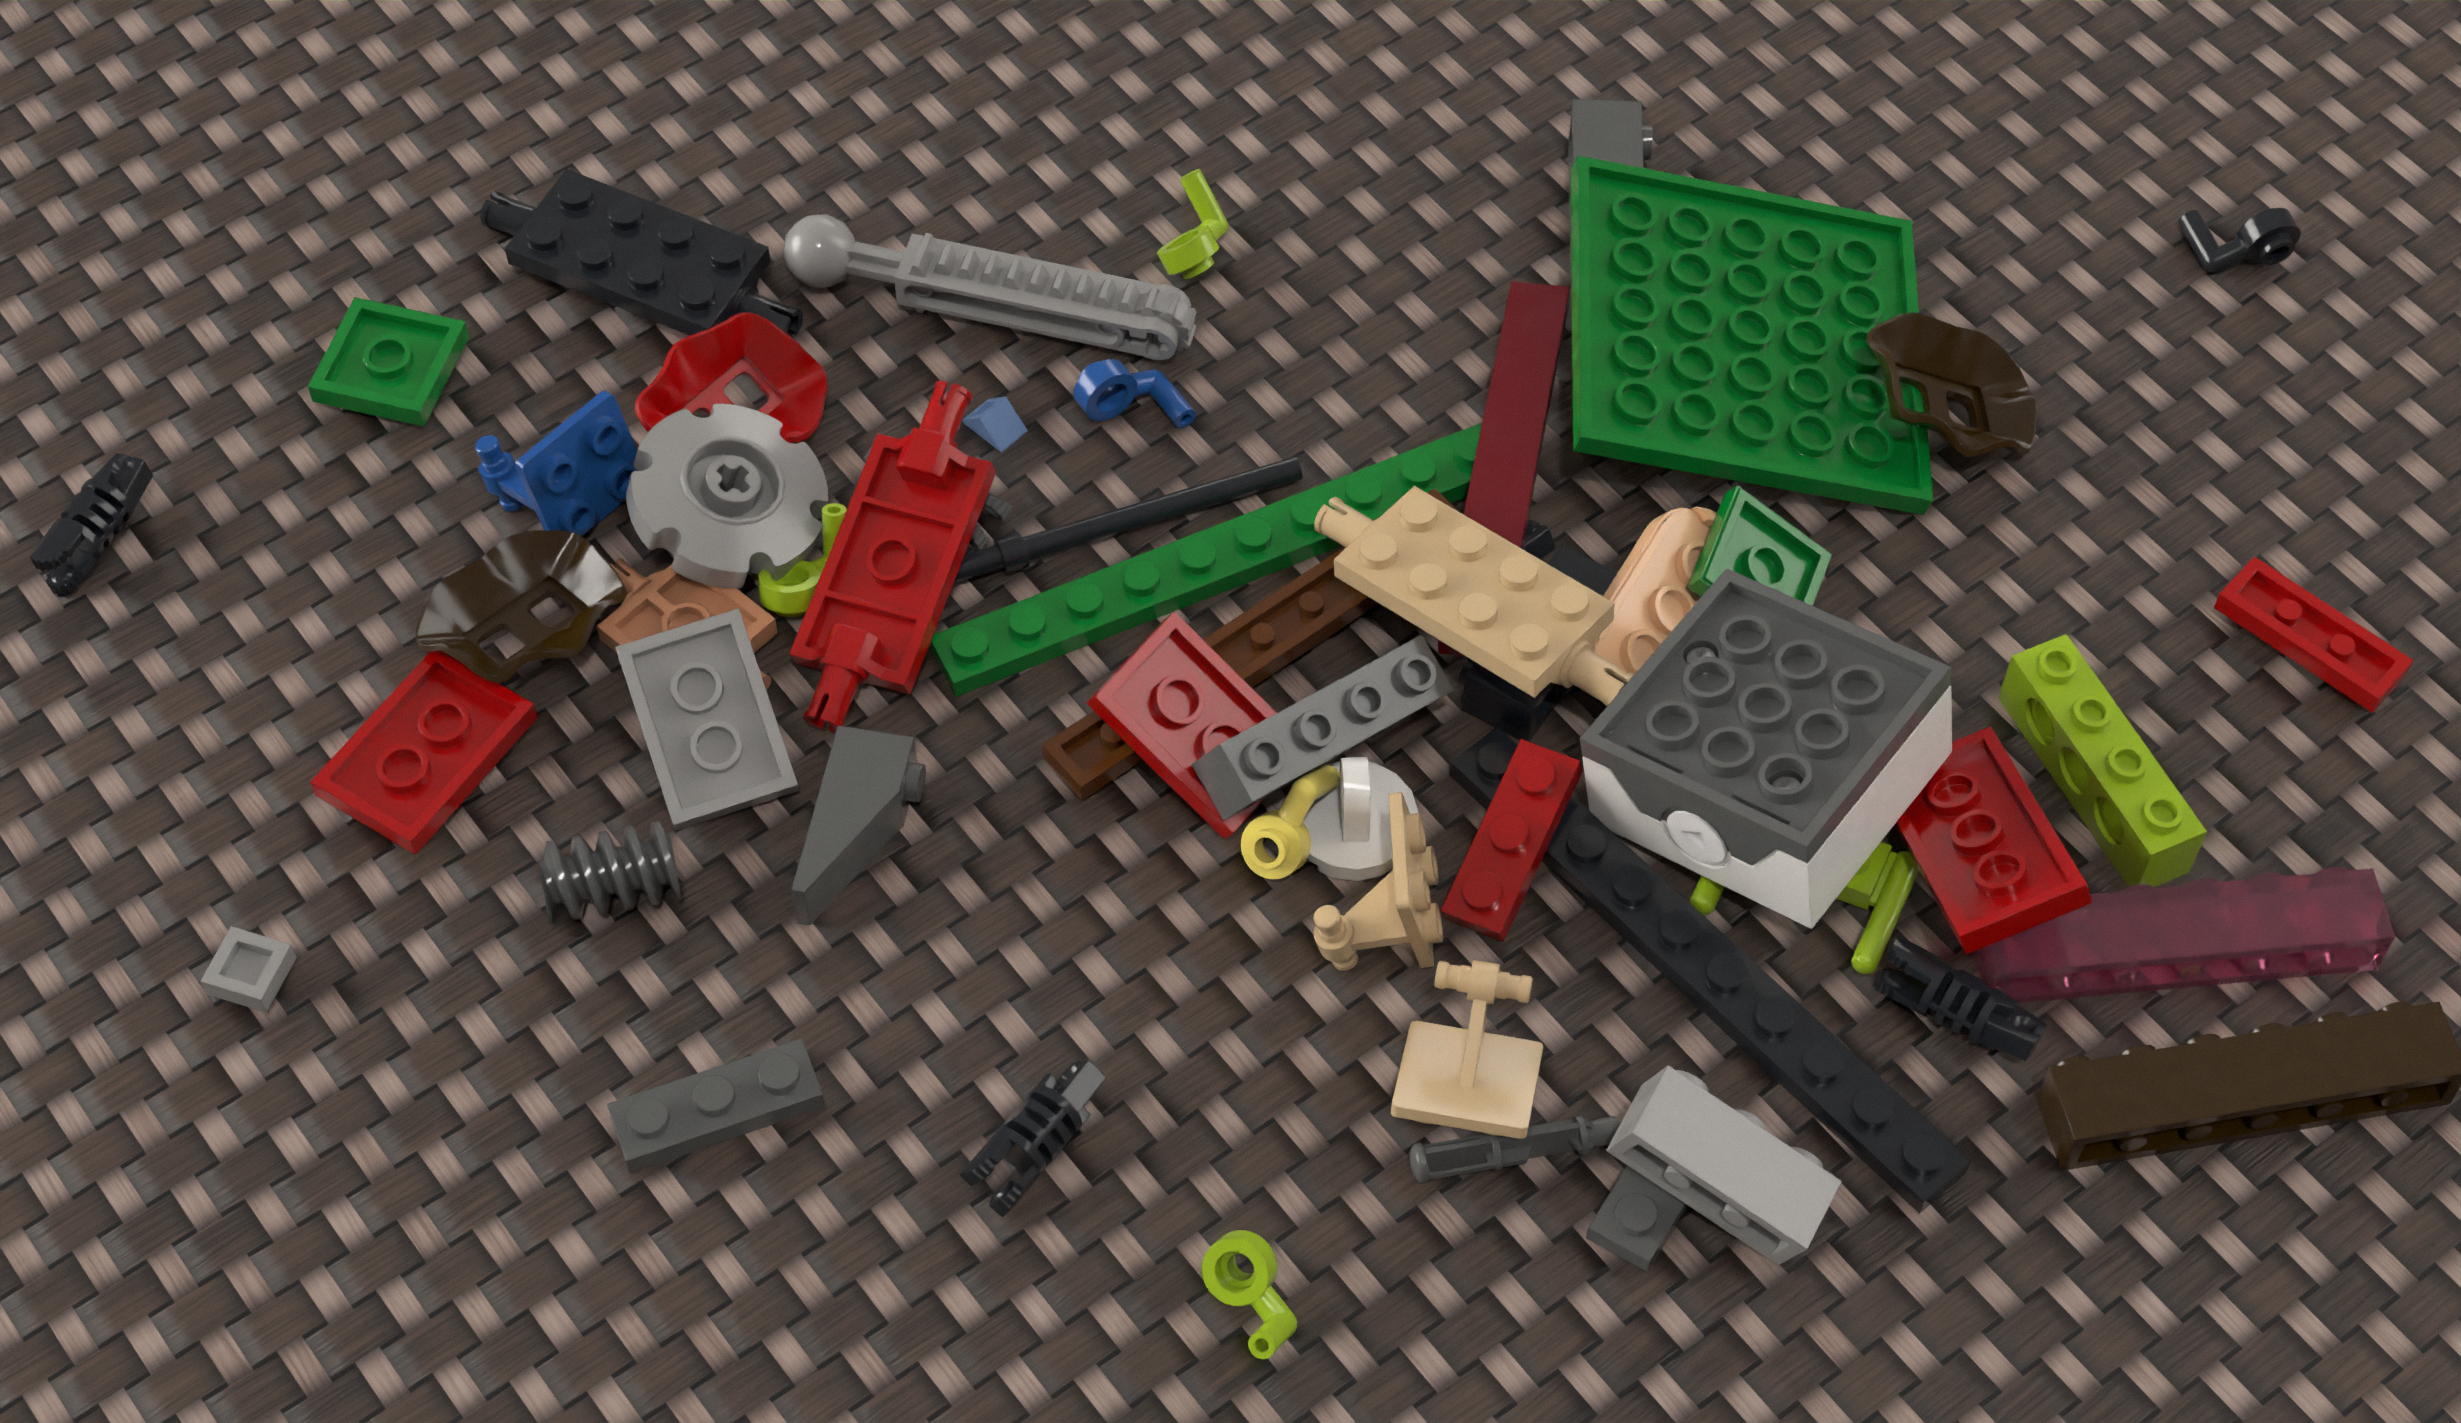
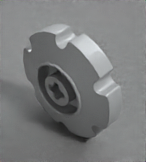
(726, 495)

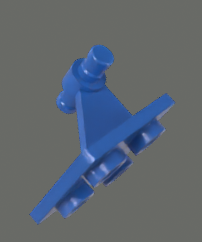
(570, 474)

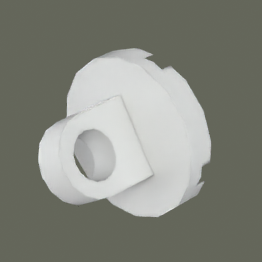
(1353, 821)

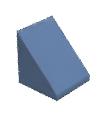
(996, 423)

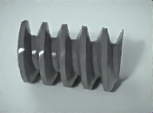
(608, 872)

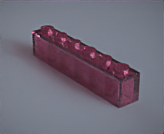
(2198, 937)

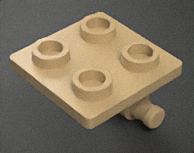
(1396, 908)
(1468, 1074)

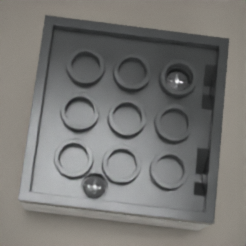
(1768, 746)

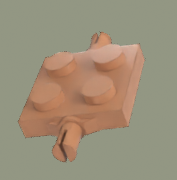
(672, 600)

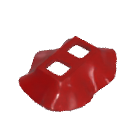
(742, 345)

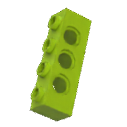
(2101, 764)

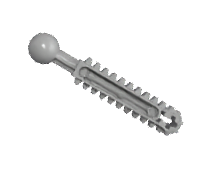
(1000, 288)

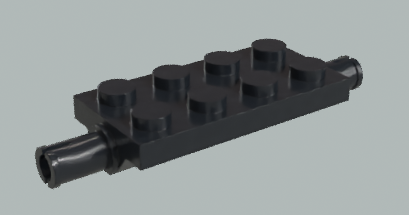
(637, 255)

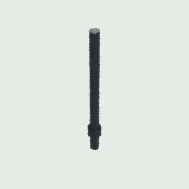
(1014, 551)

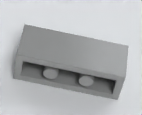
(1724, 1165)

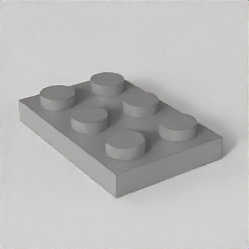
(707, 719)

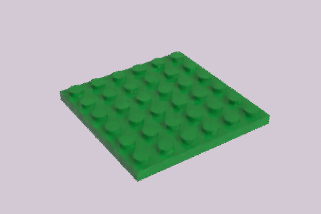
(1734, 335)

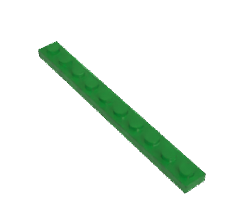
(1189, 568)

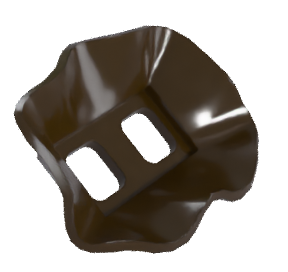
(1960, 365)
(503, 588)

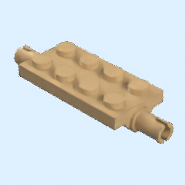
(1476, 593)

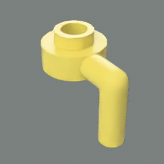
(1287, 827)

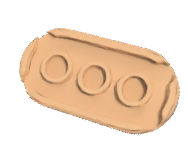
(1653, 587)

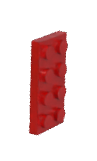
(1988, 847)

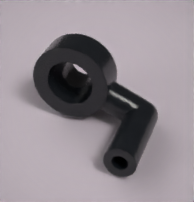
(2262, 239)

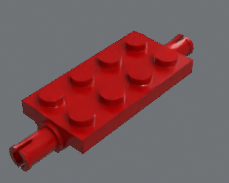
(893, 561)

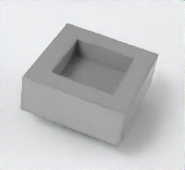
(248, 969)

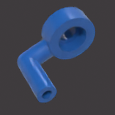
(1109, 388)

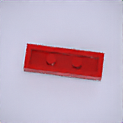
(2313, 634)
(1512, 840)

